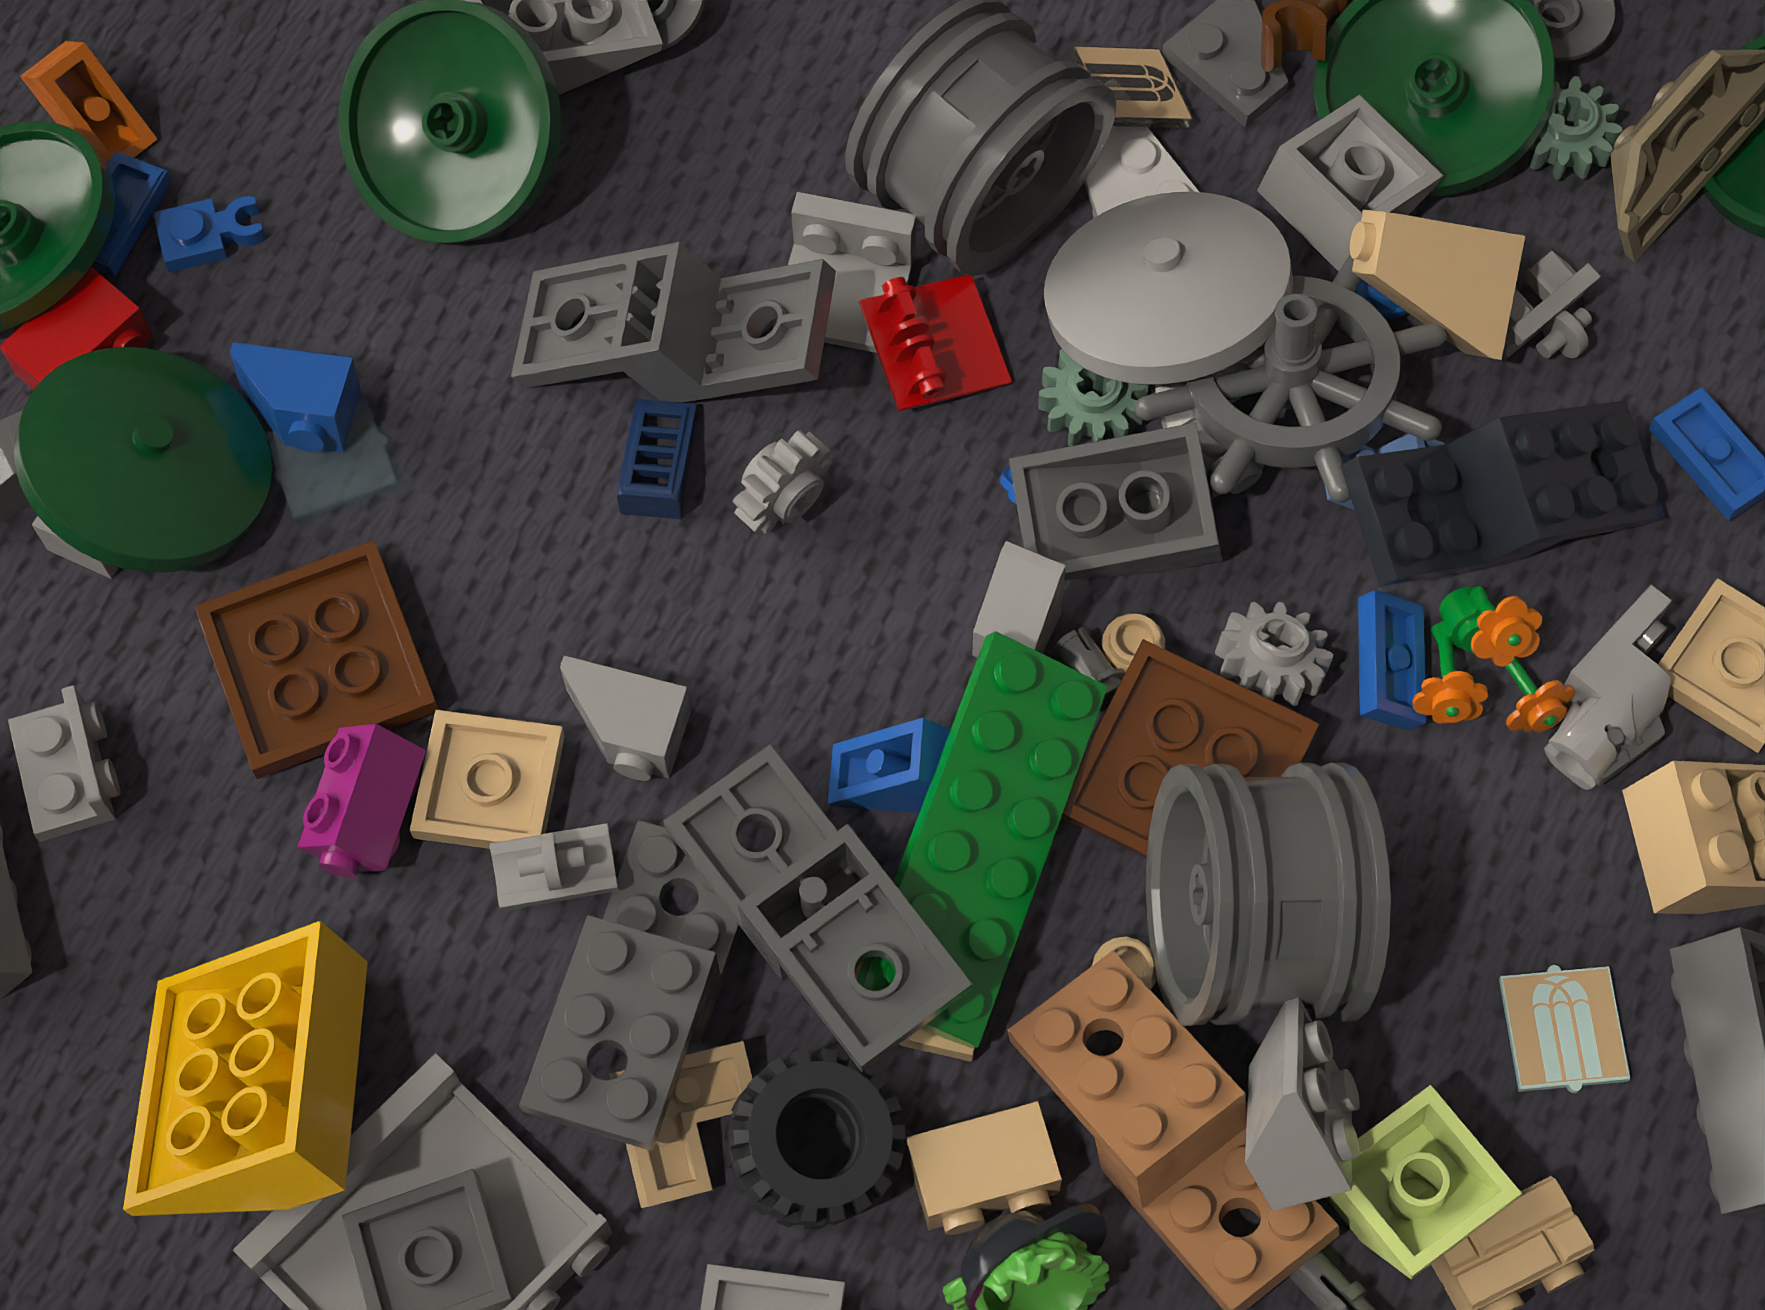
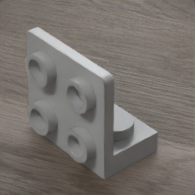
(863, 247)

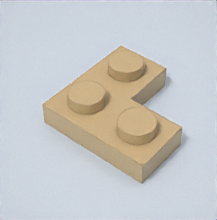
(702, 1092)

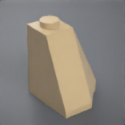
(1442, 274)

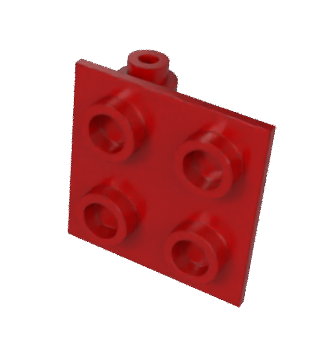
(934, 341)

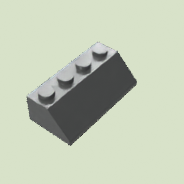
(1724, 1019)

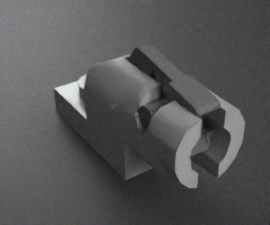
(1615, 698)

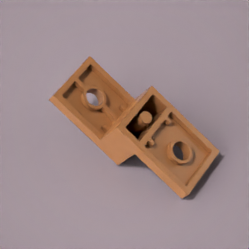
(1168, 1131)

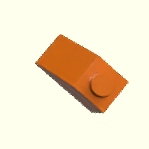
(86, 99)

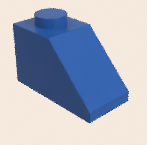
(300, 394)
(887, 767)

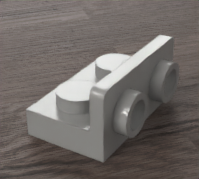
(63, 768)

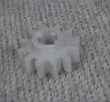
(782, 481)
(1274, 653)

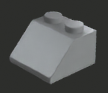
(1339, 170)

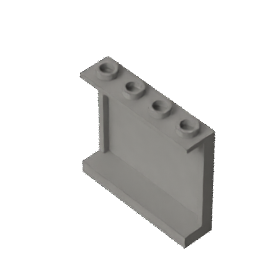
(412, 1140)

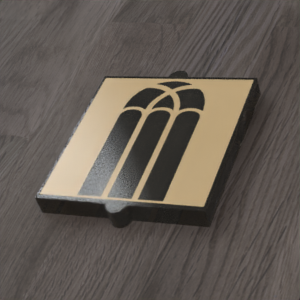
(1141, 85)

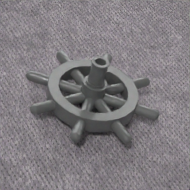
(1291, 375)

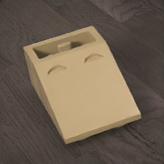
(1701, 835)

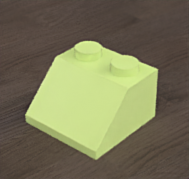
(1421, 1185)

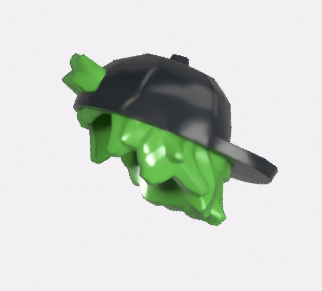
(1033, 1263)

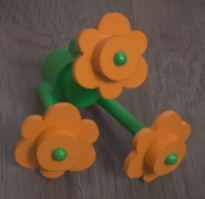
(1492, 633)

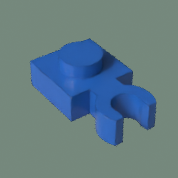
(197, 232)

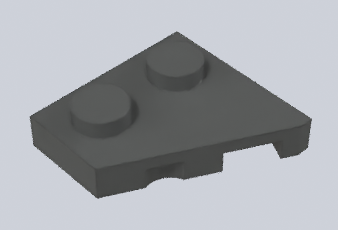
(1224, 59)

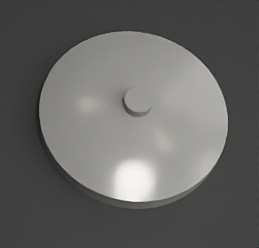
(1168, 287)

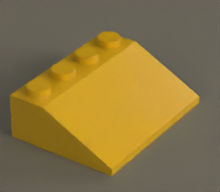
(250, 1080)

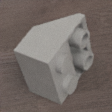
(1299, 1113)

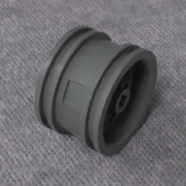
(979, 134)
(1267, 892)

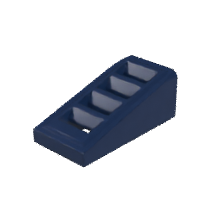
(656, 499)

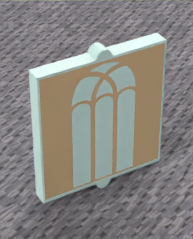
(1564, 1029)

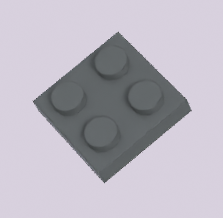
(430, 1249)

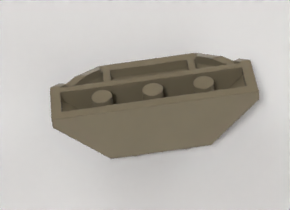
(1684, 141)

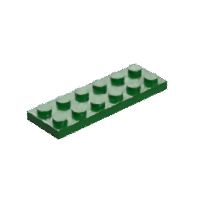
(992, 818)

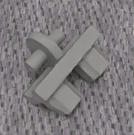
(1558, 288)
(554, 867)

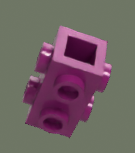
(361, 800)

